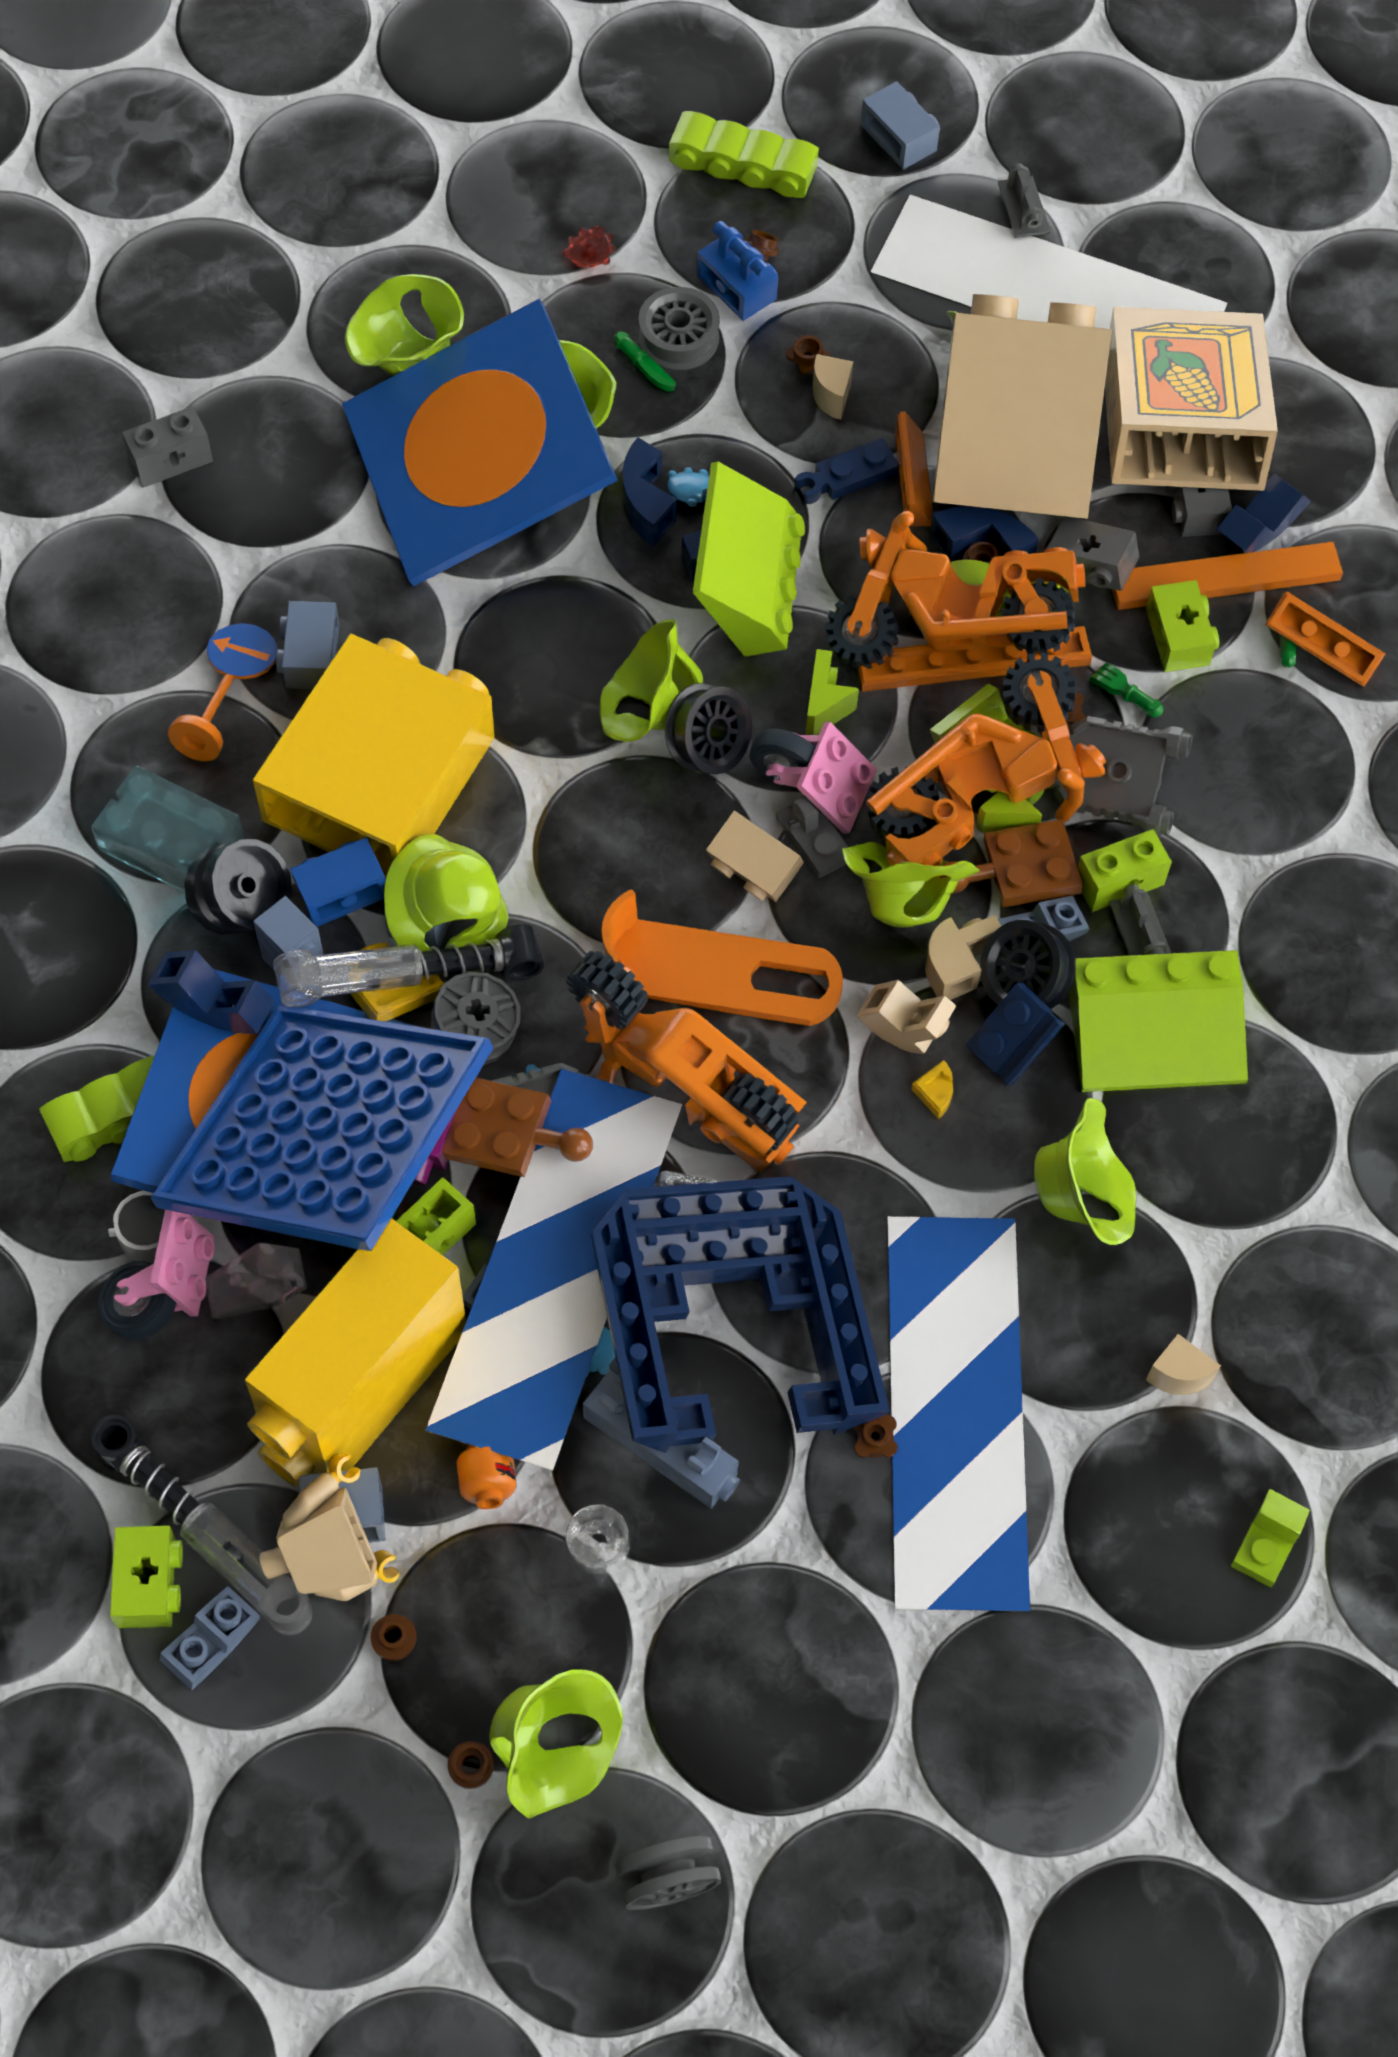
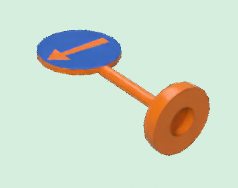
(237, 653)

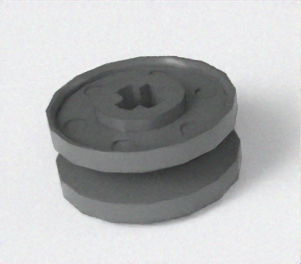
(478, 1007)
(667, 1873)

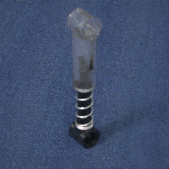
(307, 977)
(202, 1526)

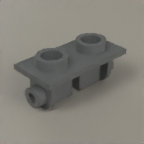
(1023, 203)
(1138, 923)

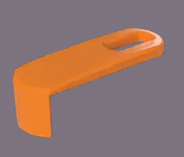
(716, 967)

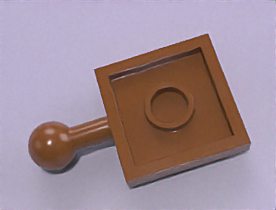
(1028, 864)
(502, 1125)

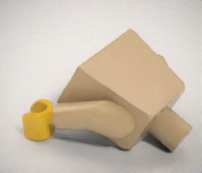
(325, 1541)

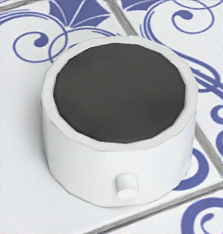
(138, 1226)

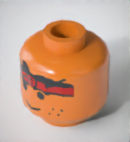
(485, 1477)

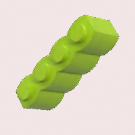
(743, 154)
(96, 1112)

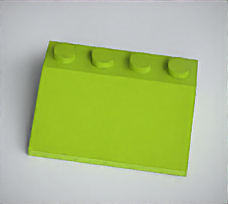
(748, 561)
(1159, 1021)

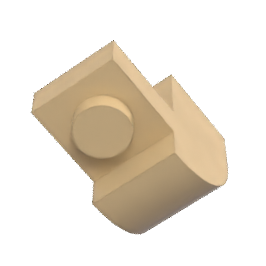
(951, 955)
(903, 1018)

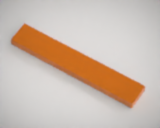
(1237, 573)
(925, 665)

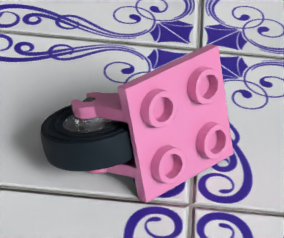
(820, 766)
(144, 1295)

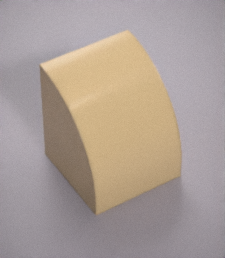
(832, 384)
(1182, 1369)

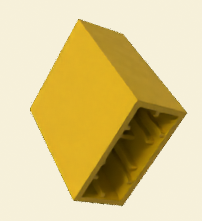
(376, 751)
(356, 1355)

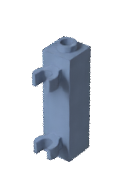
(697, 1468)

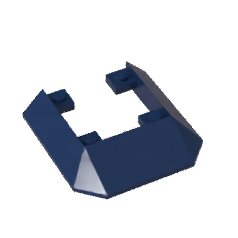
(728, 1233)

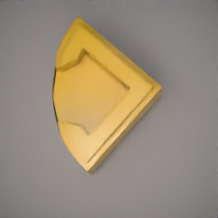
(935, 1089)

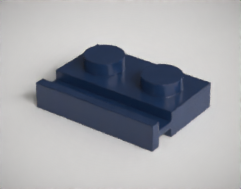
(1015, 1033)

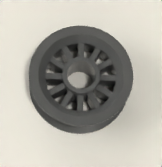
(679, 328)

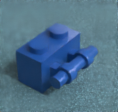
(737, 272)
(339, 881)

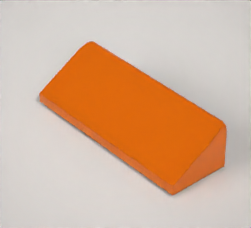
(913, 470)
(1324, 639)

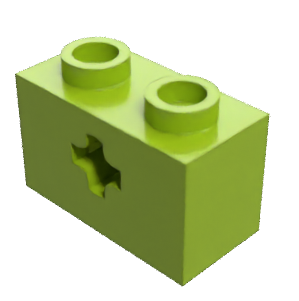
(1181, 626)
(1122, 864)
(440, 1217)
(135, 1553)

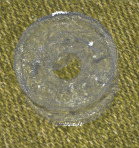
(601, 1557)

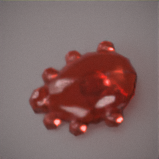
(590, 248)

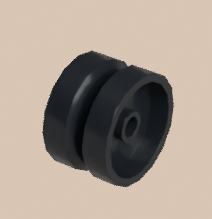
(235, 885)

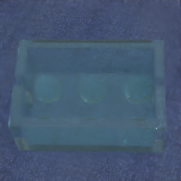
(161, 826)

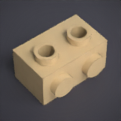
(754, 857)

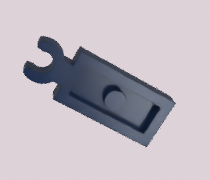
(849, 471)

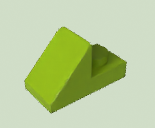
(827, 699)
(1002, 814)
(1270, 1538)

